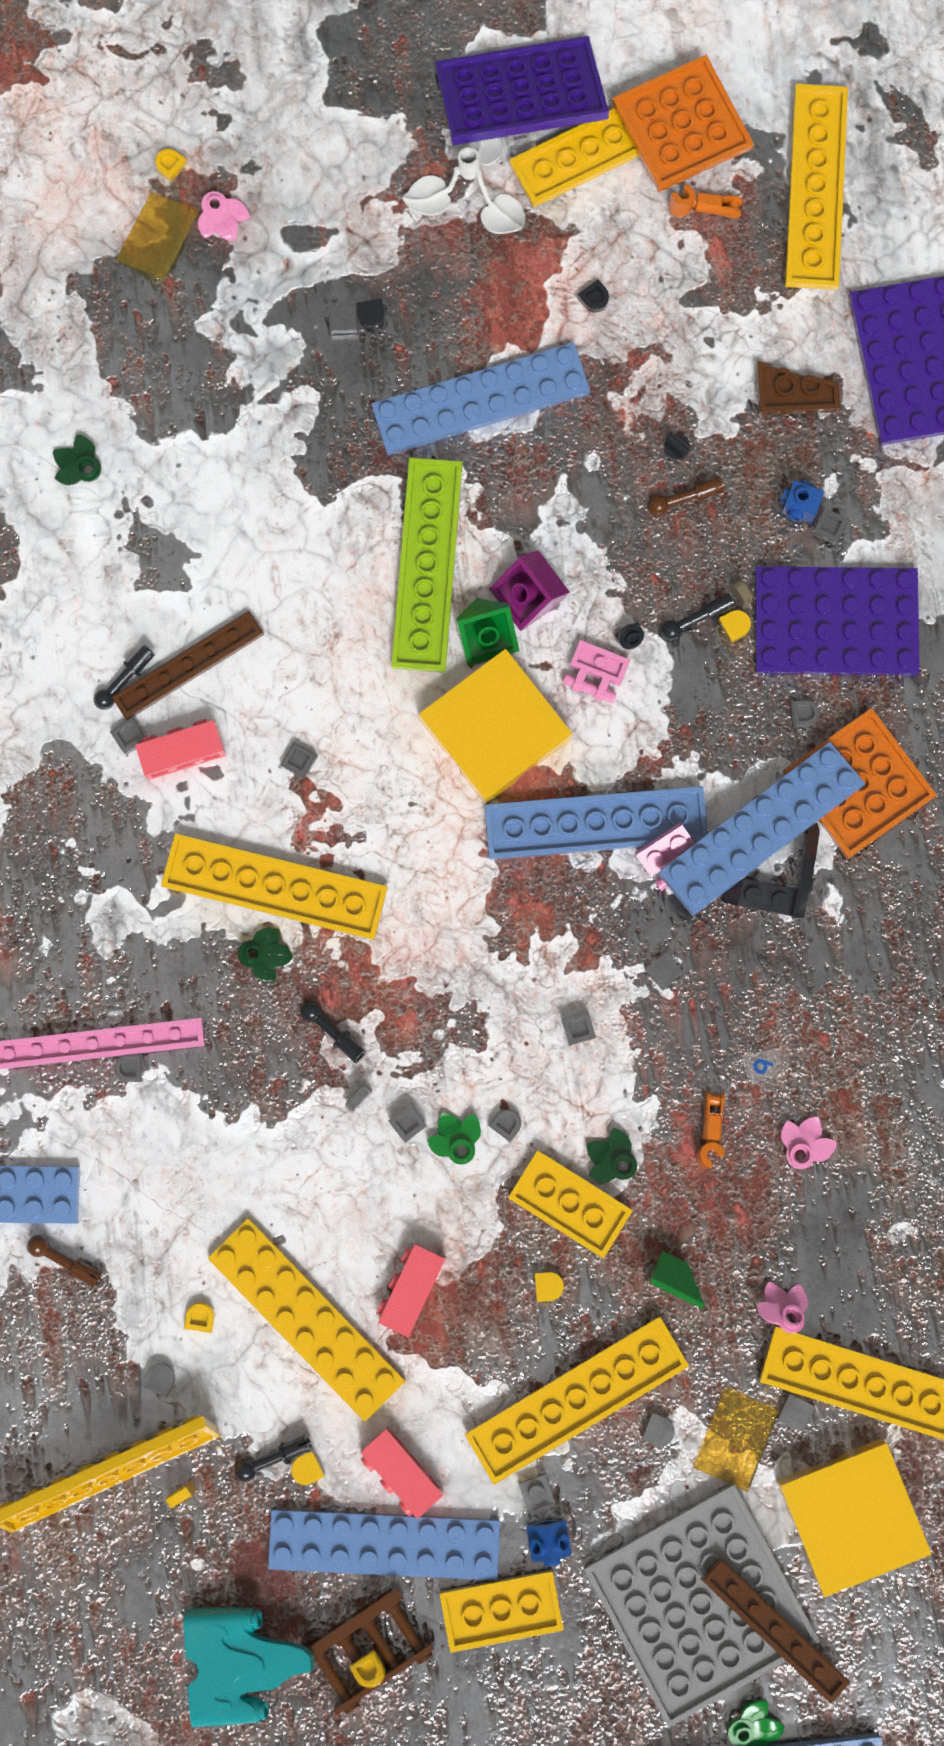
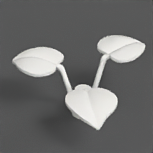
(431, 197)

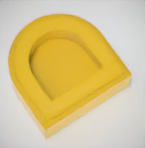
(170, 163)
(735, 625)
(548, 1286)
(200, 1317)
(307, 1469)
(181, 1494)
(369, 1670)

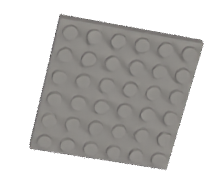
(673, 1624)

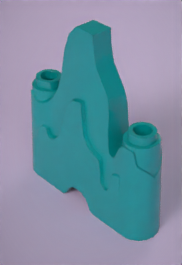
(235, 1662)

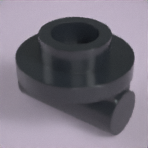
(676, 446)
(630, 636)

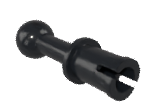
(672, 630)
(103, 697)
(312, 1012)
(247, 1469)

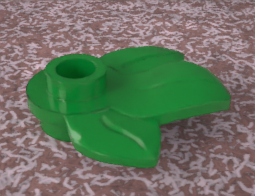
(455, 1133)
(758, 1727)

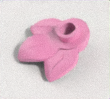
(223, 219)
(808, 1139)
(781, 1305)

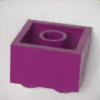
(529, 589)

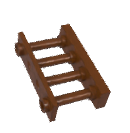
(366, 1619)

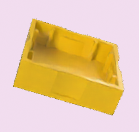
(495, 726)
(853, 1517)

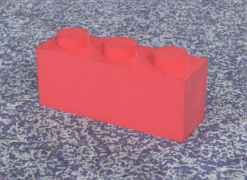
(180, 749)
(410, 1289)
(401, 1473)

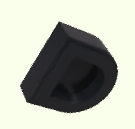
(594, 297)
(371, 313)

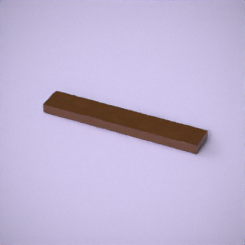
(187, 665)
(775, 1630)

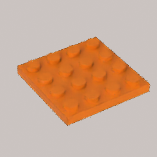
(682, 123)
(890, 790)

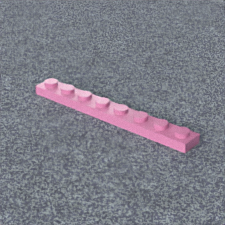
(102, 1043)

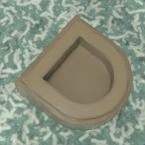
(741, 593)

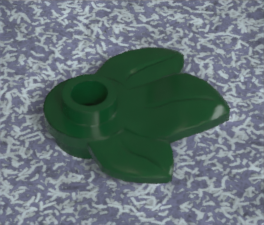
(75, 461)
(269, 954)
(608, 1155)

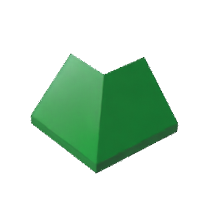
(486, 630)
(675, 1278)

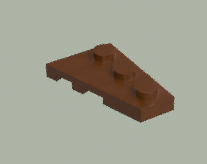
(794, 393)

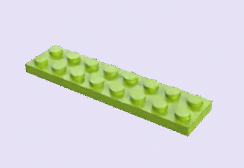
(427, 565)

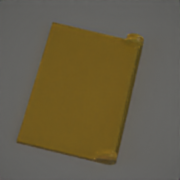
(157, 236)
(736, 1439)

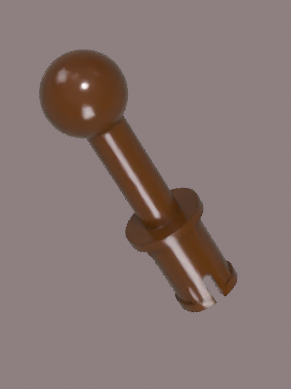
(659, 505)
(39, 1246)

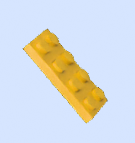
(570, 1204)
(501, 1611)

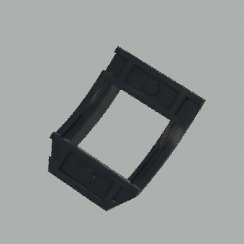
(777, 897)

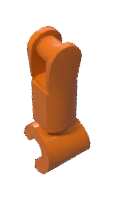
(704, 203)
(711, 1130)

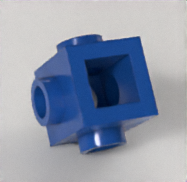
(801, 501)
(549, 1541)

